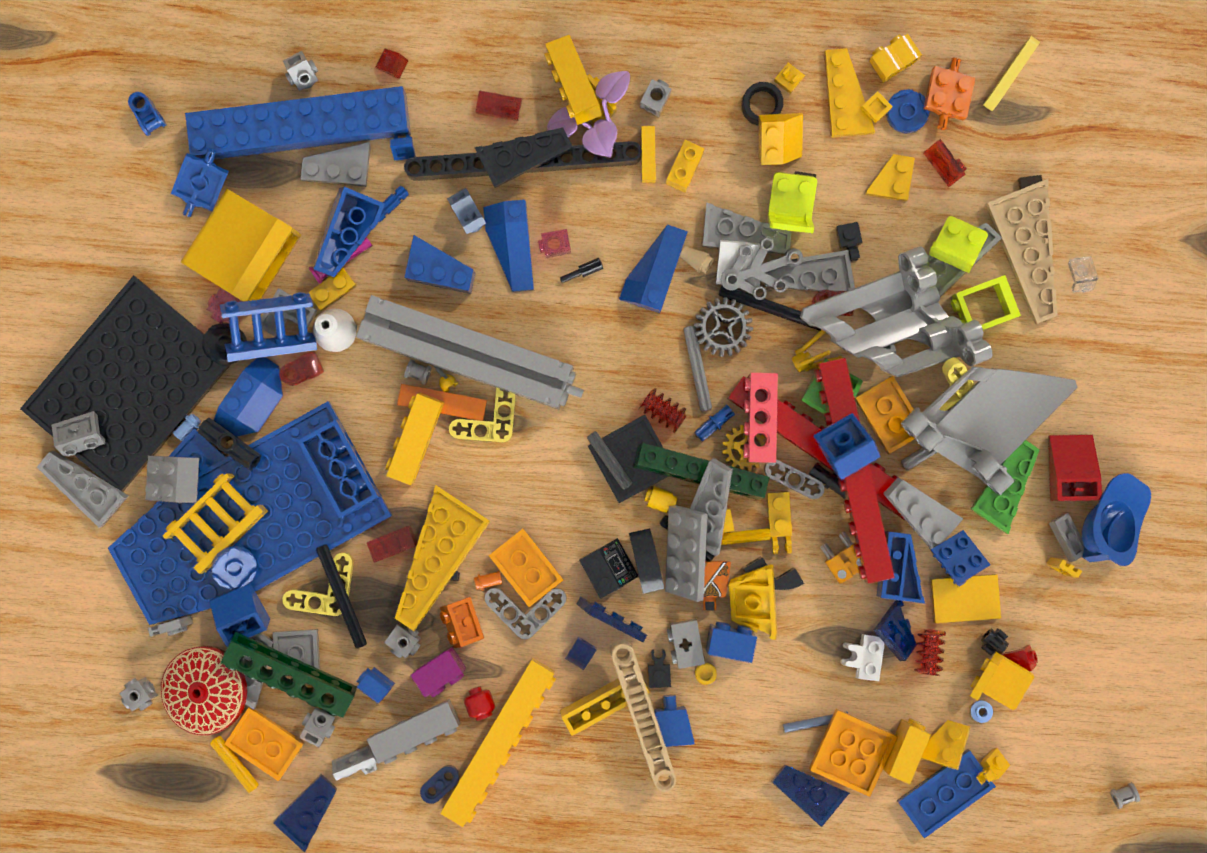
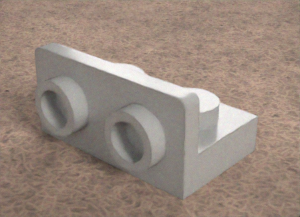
(77, 434)

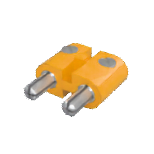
(844, 563)

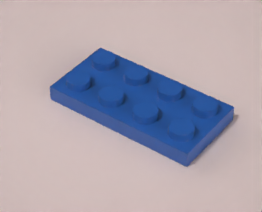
(944, 795)

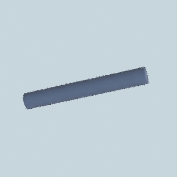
(808, 723)

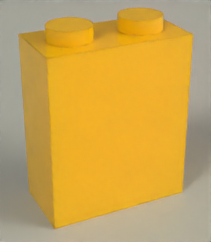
(907, 750)

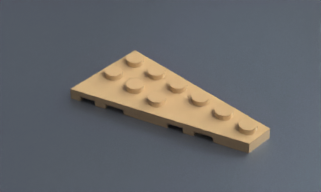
(1027, 240)

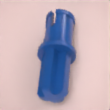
(714, 422)

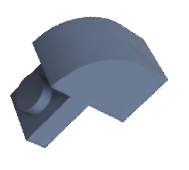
(466, 211)

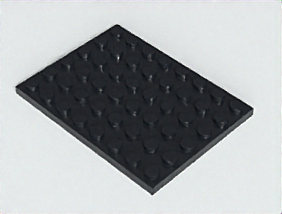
(137, 372)

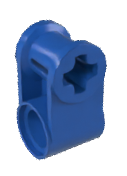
(147, 116)

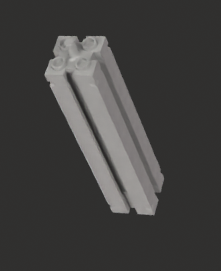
(467, 353)

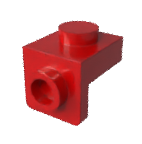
(1024, 657)

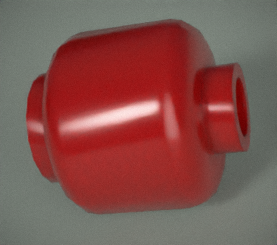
(479, 703)

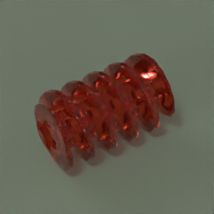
(664, 410)
(930, 652)

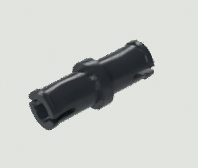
(828, 479)

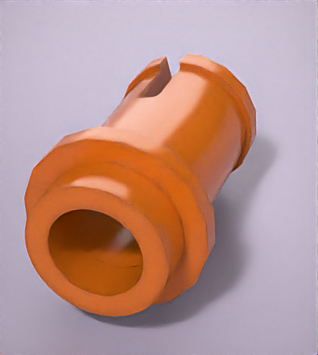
(487, 580)

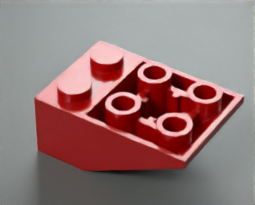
(1073, 468)

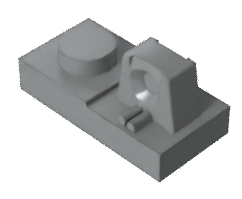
(358, 760)

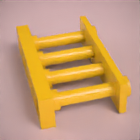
(236, 528)

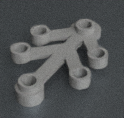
(758, 269)

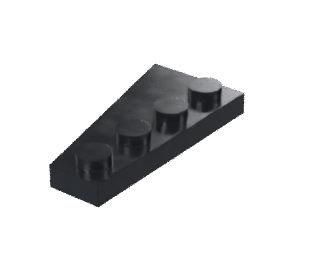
(515, 157)

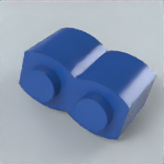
(375, 684)

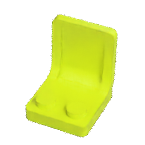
(792, 202)
(958, 244)

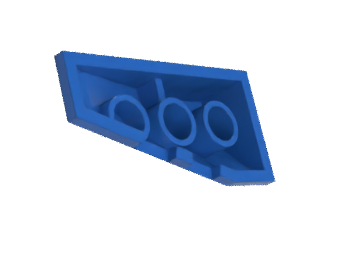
(347, 227)
(510, 238)

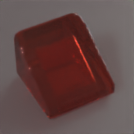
(392, 63)

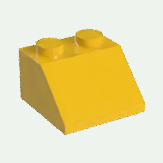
(780, 138)

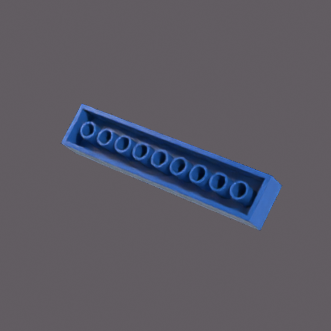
(299, 123)

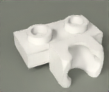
(866, 657)

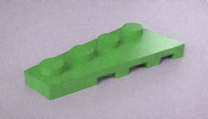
(1003, 508)

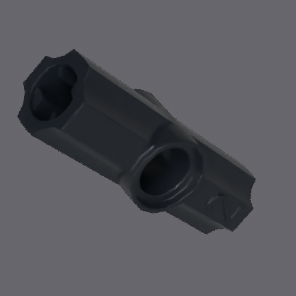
(220, 436)

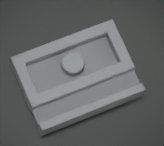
(172, 627)

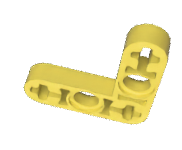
(948, 371)
(492, 427)
(326, 599)

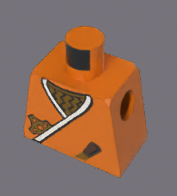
(715, 582)

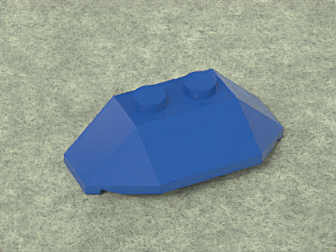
(251, 398)

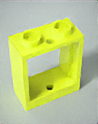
(1004, 295)

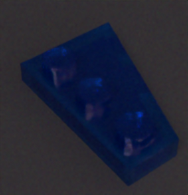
(613, 619)
(810, 794)
(304, 814)

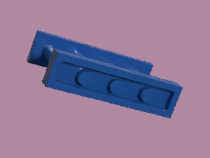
(278, 345)

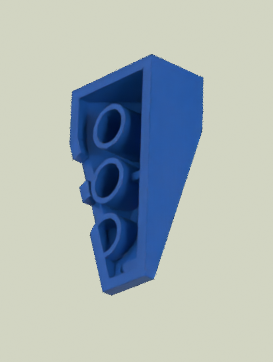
(652, 275)

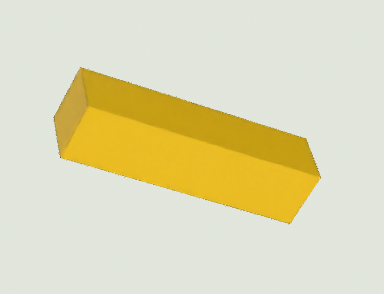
(648, 154)

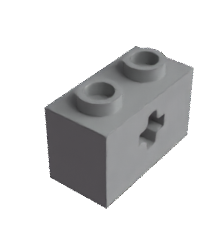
(693, 655)

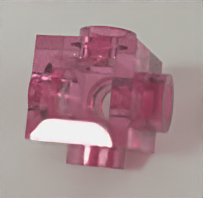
(214, 304)

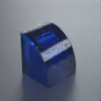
(581, 653)

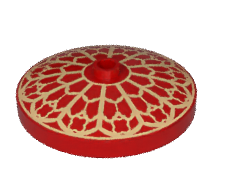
(202, 692)

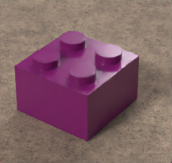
(438, 672)

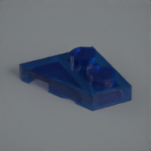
(896, 632)

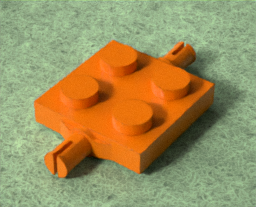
(949, 93)

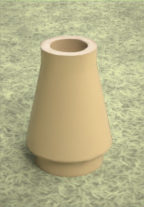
(697, 259)

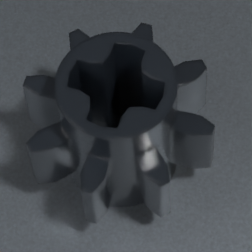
(994, 641)

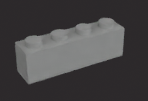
(414, 731)

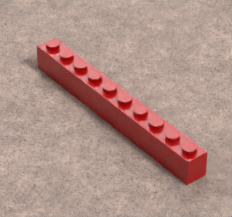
(801, 431)
(858, 486)

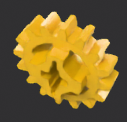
(736, 446)

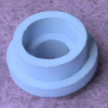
(974, 711)

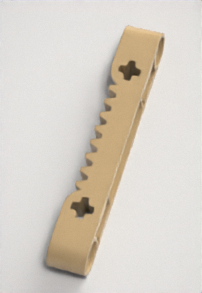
(643, 715)

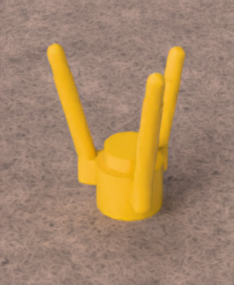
(805, 361)

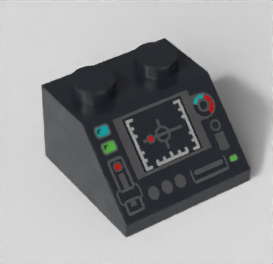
(608, 568)

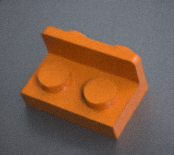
(461, 623)

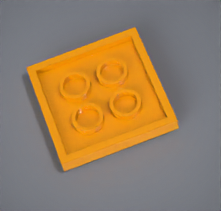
(853, 752)

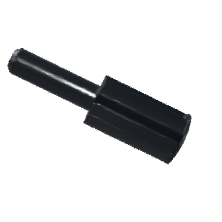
(584, 270)

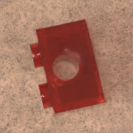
(392, 544)

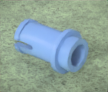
(187, 426)

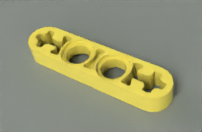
(1011, 73)

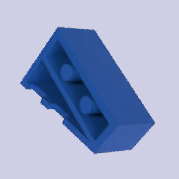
(437, 269)
(907, 581)

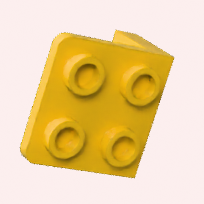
(1002, 681)

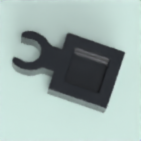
(659, 673)

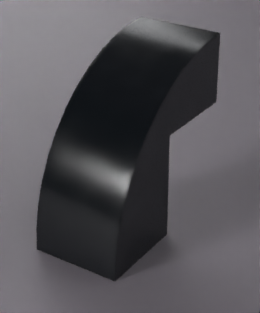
(646, 560)
(785, 581)

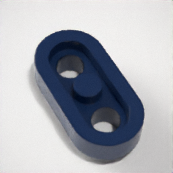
(440, 783)

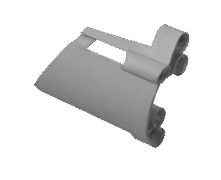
(988, 419)

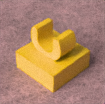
(789, 78)
(876, 107)

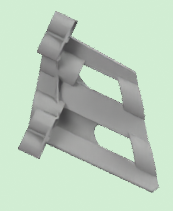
(903, 309)

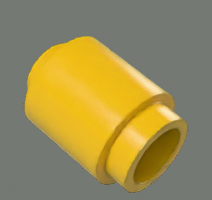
(660, 499)

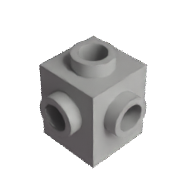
(300, 71)
(398, 647)
(144, 690)
(317, 726)

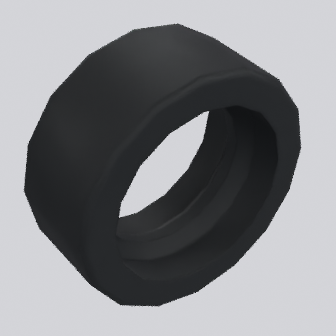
(764, 87)

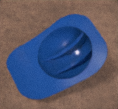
(1116, 521)

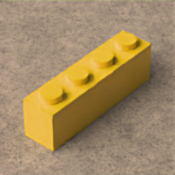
(573, 80)
(414, 439)
(594, 707)

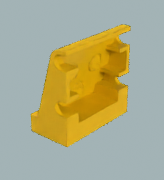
(240, 247)

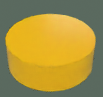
(705, 673)

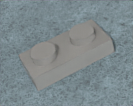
(1068, 537)

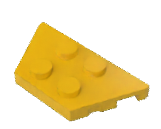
(754, 600)

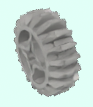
(728, 335)

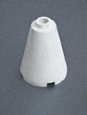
(334, 330)

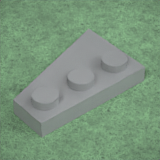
(339, 166)

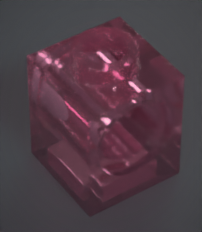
(563, 249)

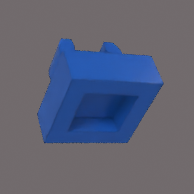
(402, 147)

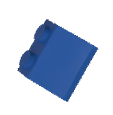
(847, 446)

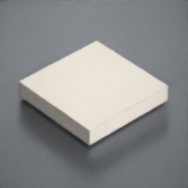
(727, 256)

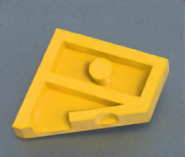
(894, 179)
(947, 745)

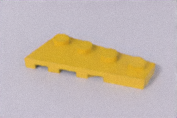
(845, 96)

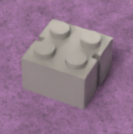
(172, 479)

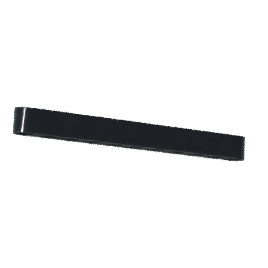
(555, 164)

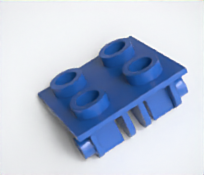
(960, 558)

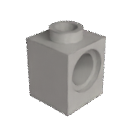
(653, 106)

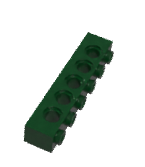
(692, 470)
(286, 665)

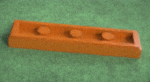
(453, 405)

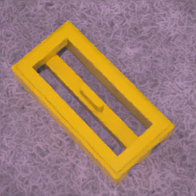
(1064, 568)

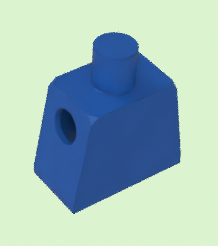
(674, 723)

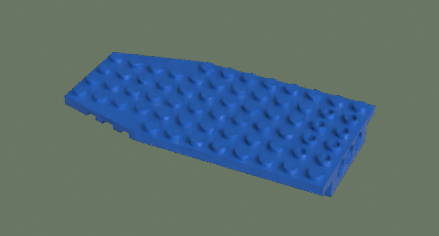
(313, 497)

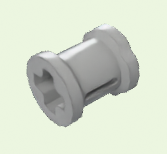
(417, 371)
(1125, 795)

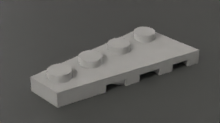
(88, 492)
(713, 499)

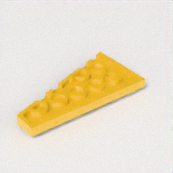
(441, 548)

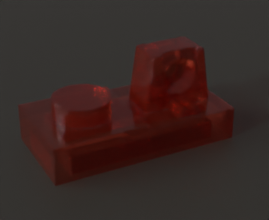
(498, 105)
(944, 163)

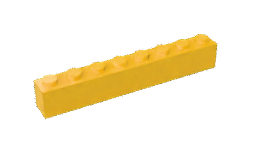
(497, 743)

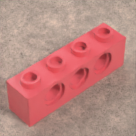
(769, 384)

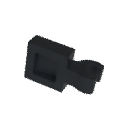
(849, 237)

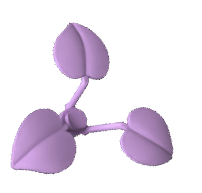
(602, 135)

